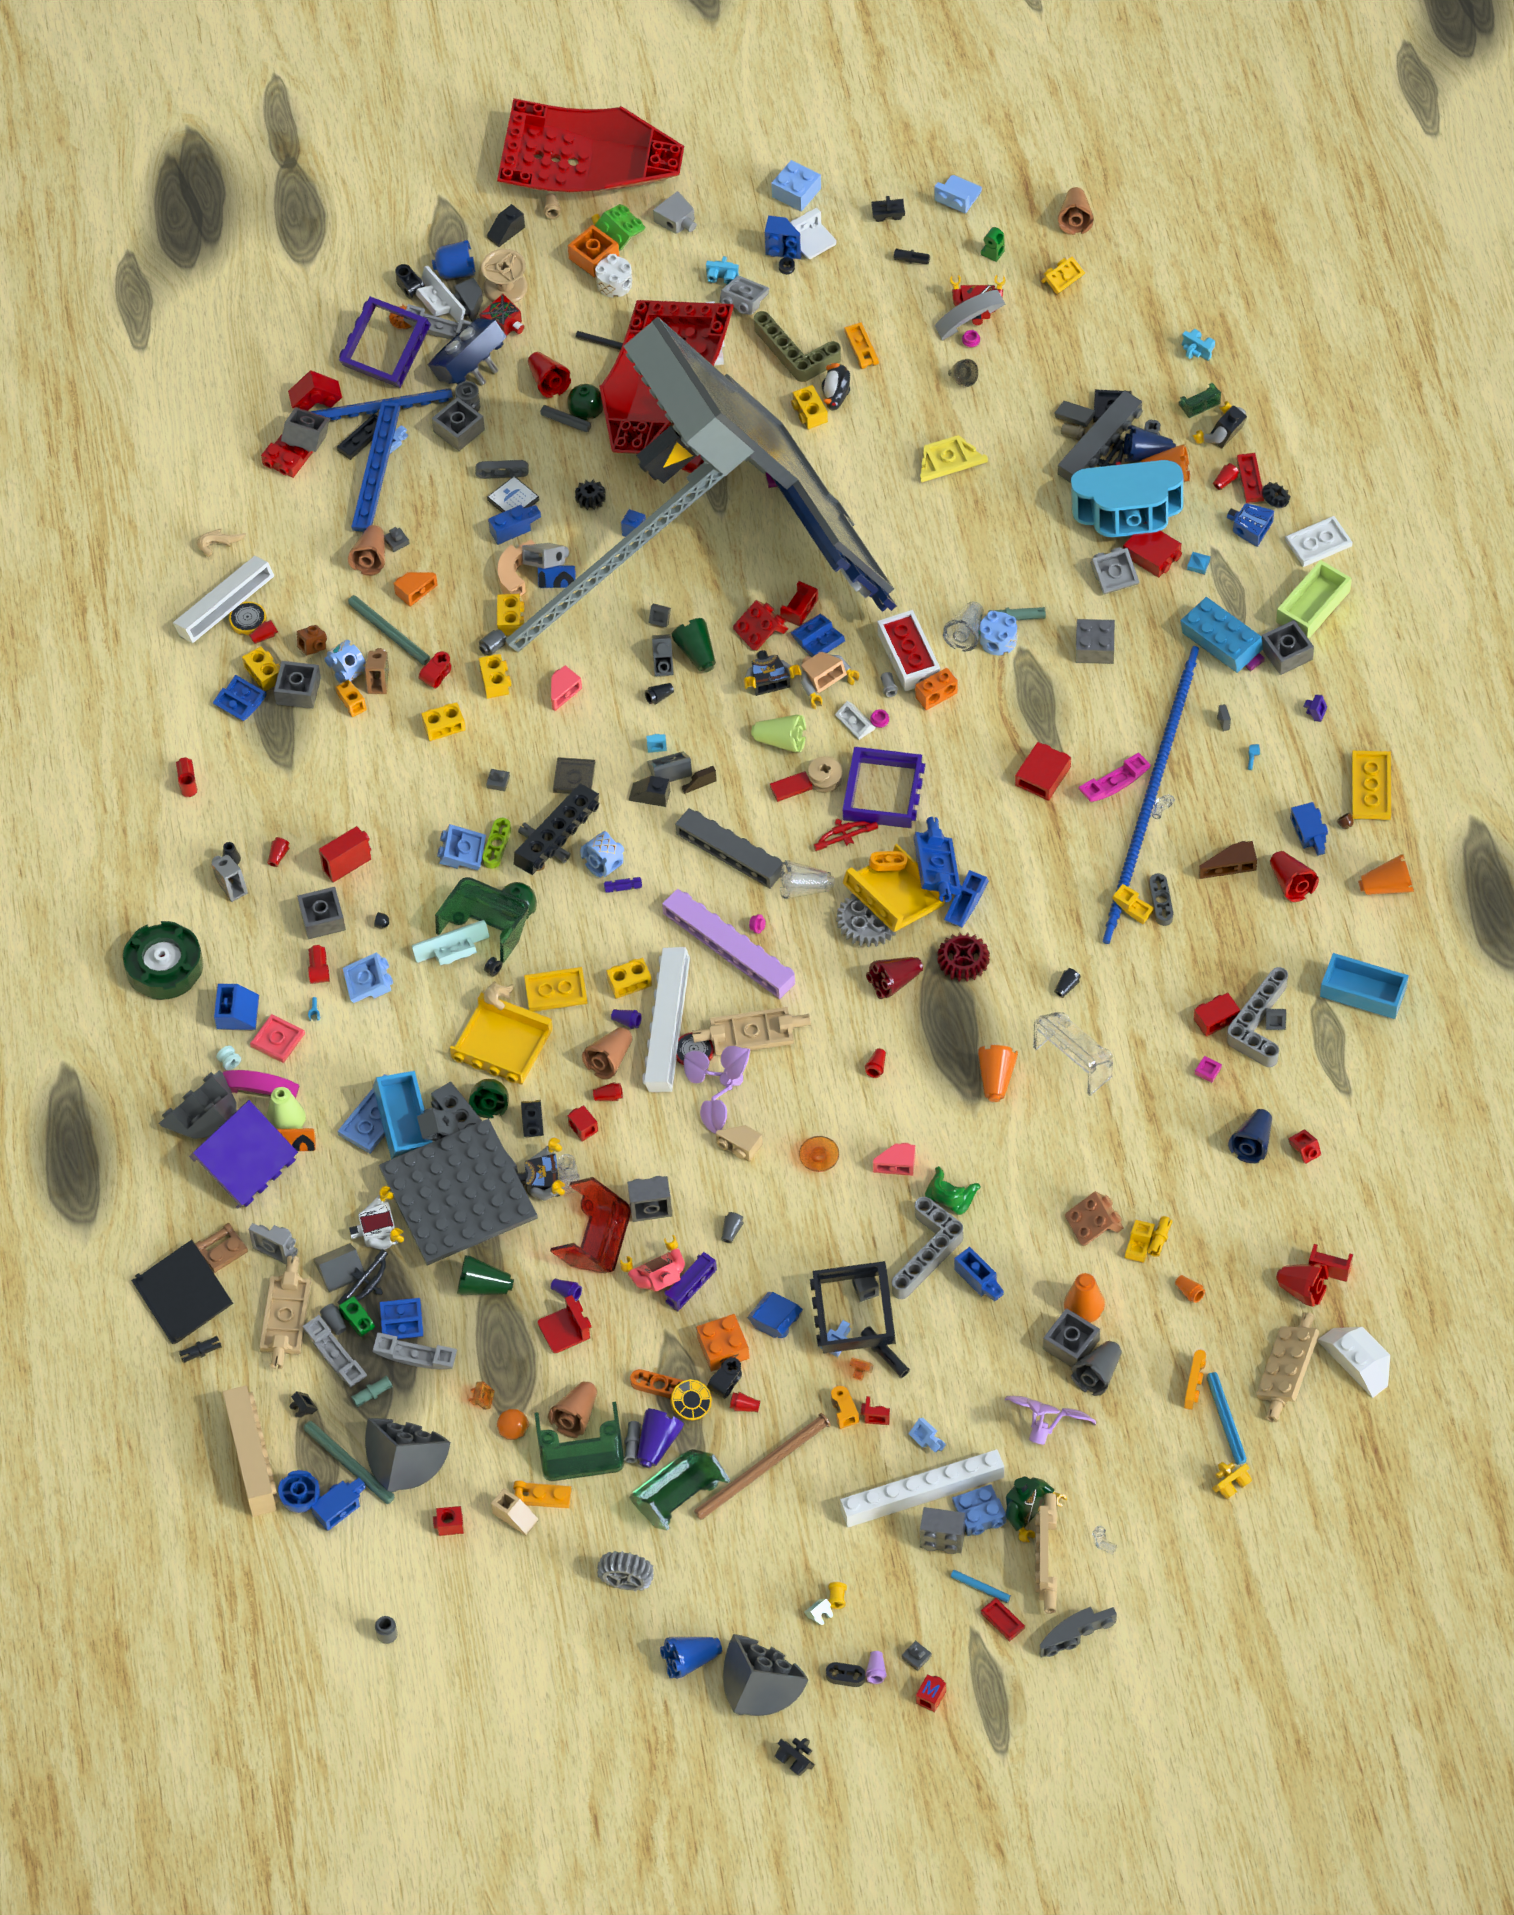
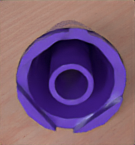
(656, 1436)

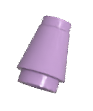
(876, 1669)

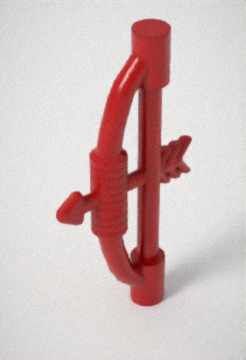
(841, 828)

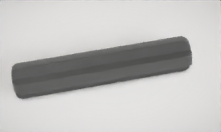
(565, 418)

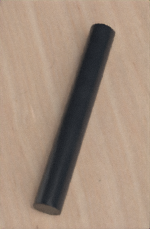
(599, 340)

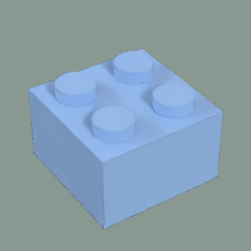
(796, 185)

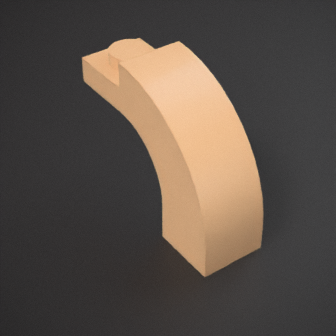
(507, 565)

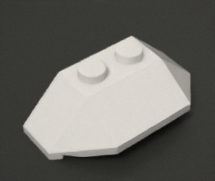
(1360, 1356)

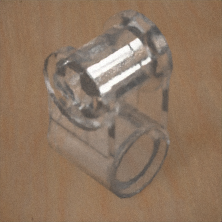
(569, 1173)

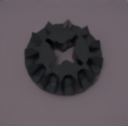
(1279, 501)

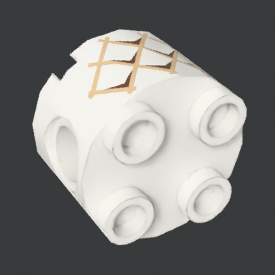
(613, 276)

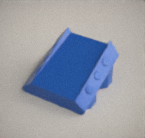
(774, 1315)

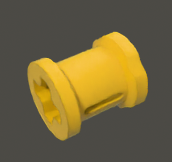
(836, 1597)

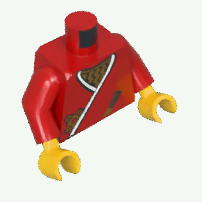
(968, 291)

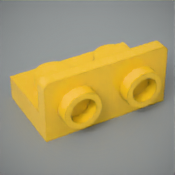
(1064, 275)

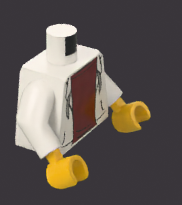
(377, 1223)

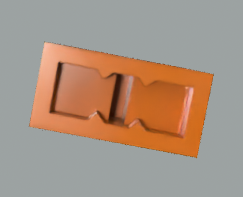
(936, 688)

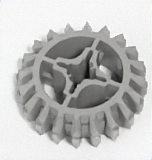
(625, 1571)

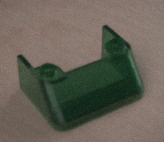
(485, 903)
(581, 1457)
(676, 1484)

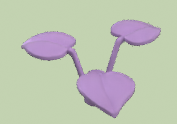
(695, 1066)
(1040, 1428)

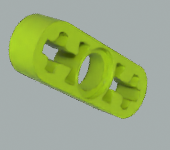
(498, 850)

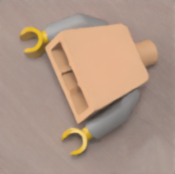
(823, 671)

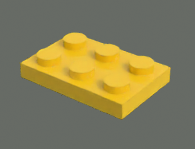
(555, 989)

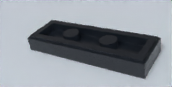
(359, 438)

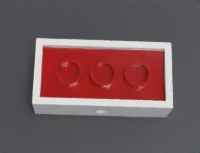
(907, 649)

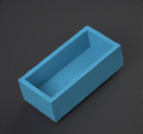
(1221, 634)
(1364, 986)
(399, 1106)

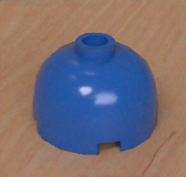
(299, 1491)

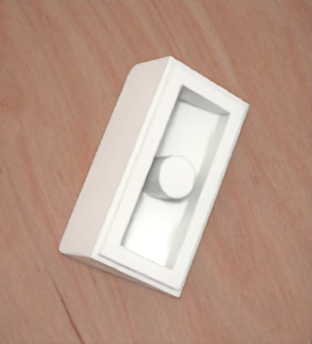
(854, 720)

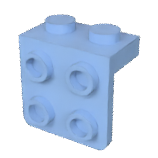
(957, 193)

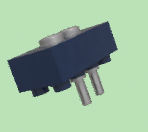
(467, 351)

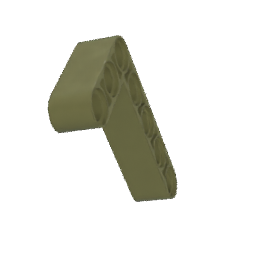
(799, 365)

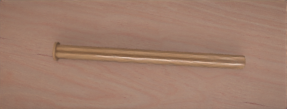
(762, 1466)

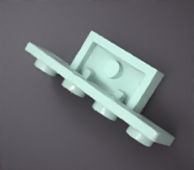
(452, 945)

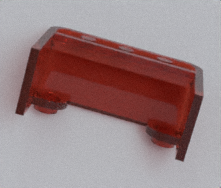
(604, 1230)

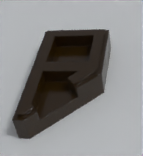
(700, 779)

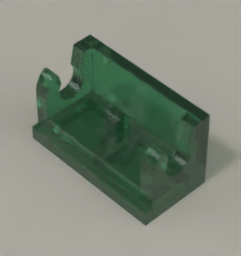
(1201, 401)

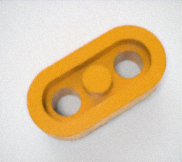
(888, 861)

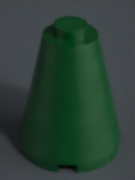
(696, 643)
(483, 1279)

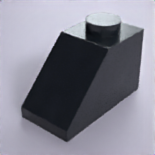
(506, 225)
(651, 791)

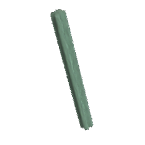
(389, 630)
(348, 1461)

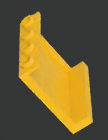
(893, 895)
(503, 1040)

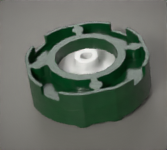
(163, 960)

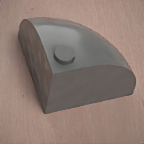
(403, 1454)
(759, 1678)

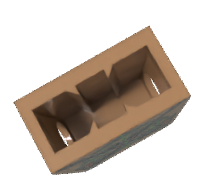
(377, 662)

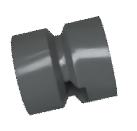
(469, 393)

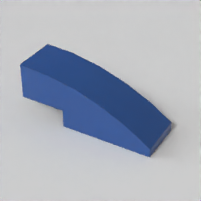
(968, 898)

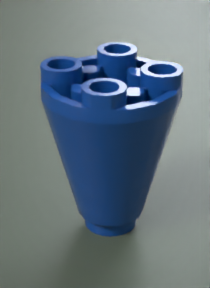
(688, 1654)

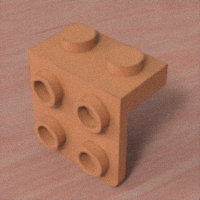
(1093, 1217)

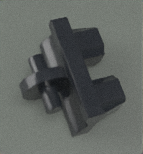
(888, 208)
(532, 1118)
(801, 1762)

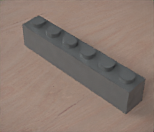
(1101, 435)
(729, 847)

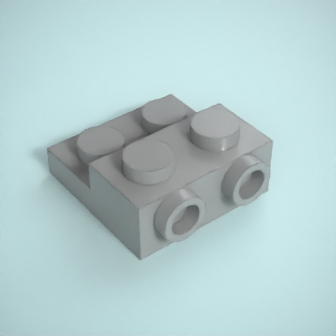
(743, 294)
(1114, 570)
(274, 1243)

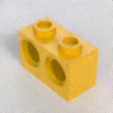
(810, 407)
(509, 610)
(260, 664)
(493, 676)
(438, 721)
(630, 981)

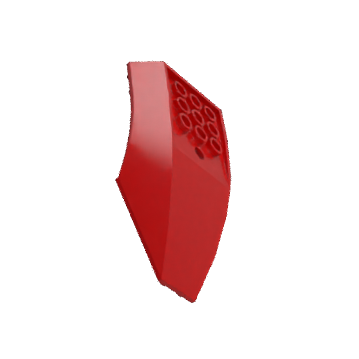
(609, 144)
(628, 406)

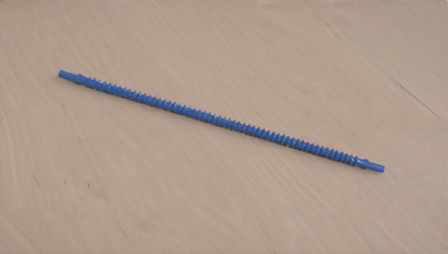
(1151, 792)

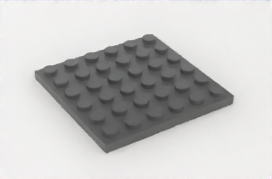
(458, 1191)

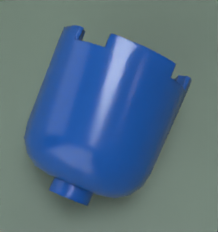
(454, 261)

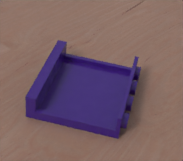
(245, 1154)

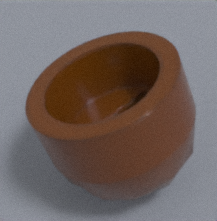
(1345, 821)

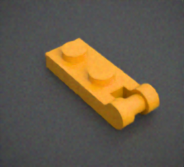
(861, 345)
(1195, 1378)
(543, 1494)

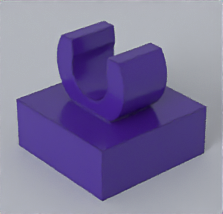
(1316, 707)

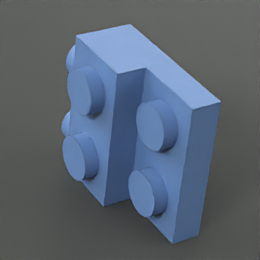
(461, 847)
(981, 1510)

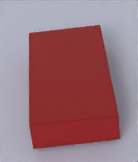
(791, 786)
(1002, 1619)

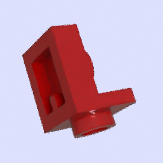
(1306, 1145)
(875, 1415)

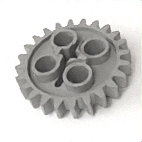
(861, 923)

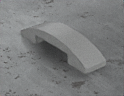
(968, 310)
(439, 326)
(333, 1352)
(414, 1354)

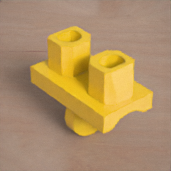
(1225, 1486)

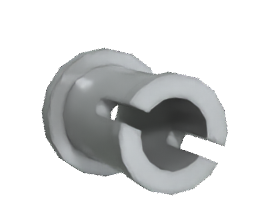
(890, 688)

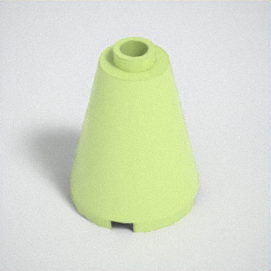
(781, 732)
(285, 1110)

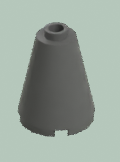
(1097, 1368)

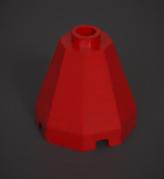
(1304, 1282)

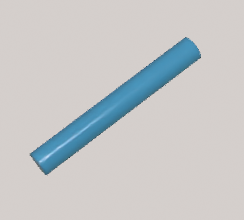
(980, 1586)

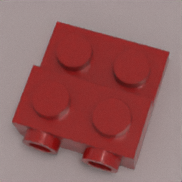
(285, 458)

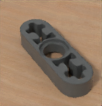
(489, 469)
(1158, 907)

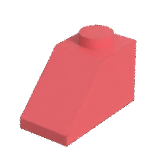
(564, 686)
(896, 1160)

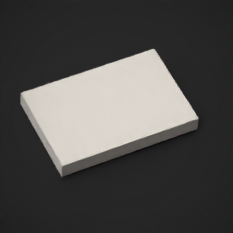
(1318, 541)

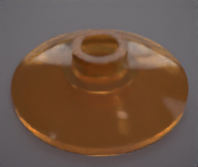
(816, 1147)

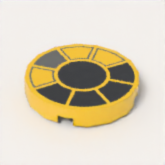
(691, 1400)

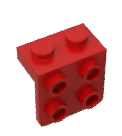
(759, 624)
(565, 1326)

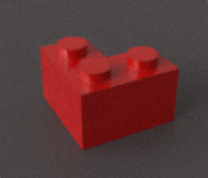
(314, 389)

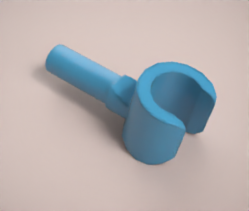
(1254, 750)
(314, 1009)

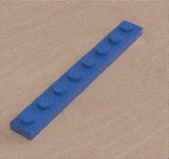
(372, 406)
(376, 466)

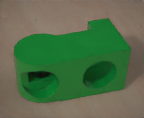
(994, 244)
(356, 1316)

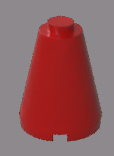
(549, 374)
(1293, 876)

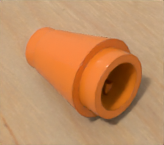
(1190, 1288)

